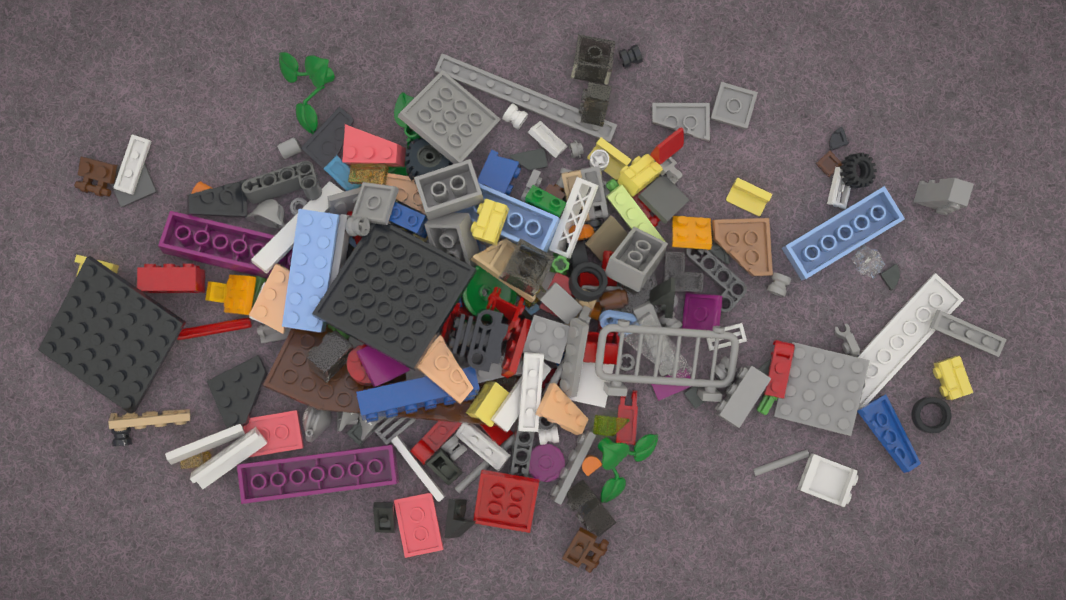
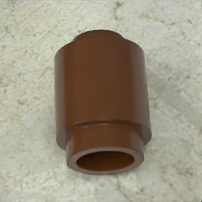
(614, 299)

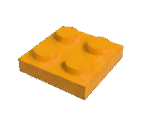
(691, 232)
(239, 294)

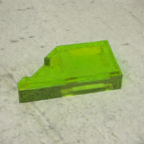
(608, 425)

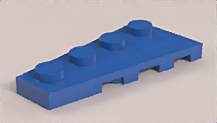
(887, 428)

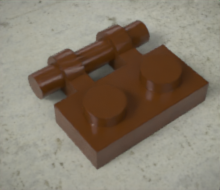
(96, 170)
(581, 545)

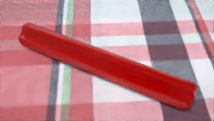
(215, 328)

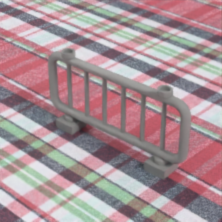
(709, 393)

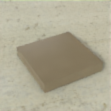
(606, 238)

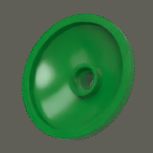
(473, 297)

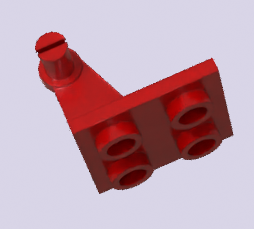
(509, 310)

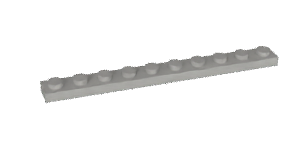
(522, 97)

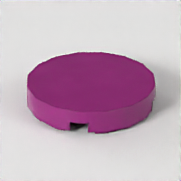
(544, 455)

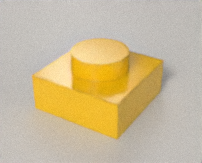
(216, 292)

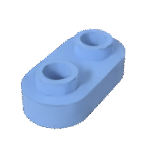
(615, 315)

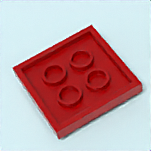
(506, 501)

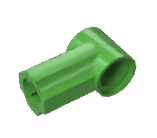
(560, 264)

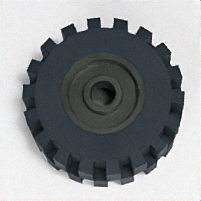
(423, 158)

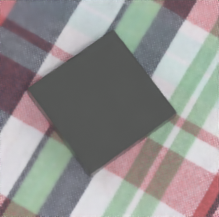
(144, 188)
(663, 198)

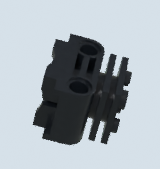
(479, 338)

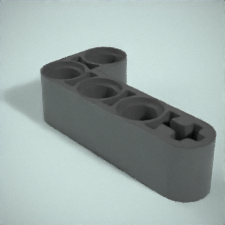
(283, 181)
(713, 273)
(526, 445)

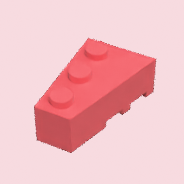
(370, 149)

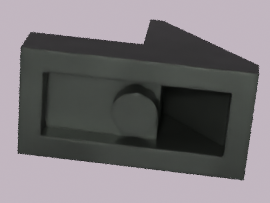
(664, 296)
(444, 467)
(384, 517)
(455, 521)

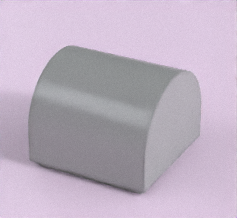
(289, 148)

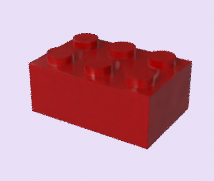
(171, 278)

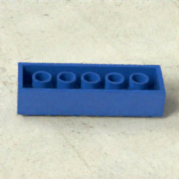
(408, 397)

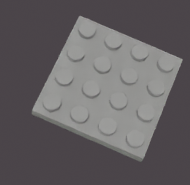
(449, 118)
(823, 389)

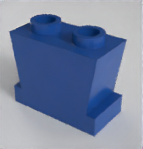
(499, 173)
(409, 220)

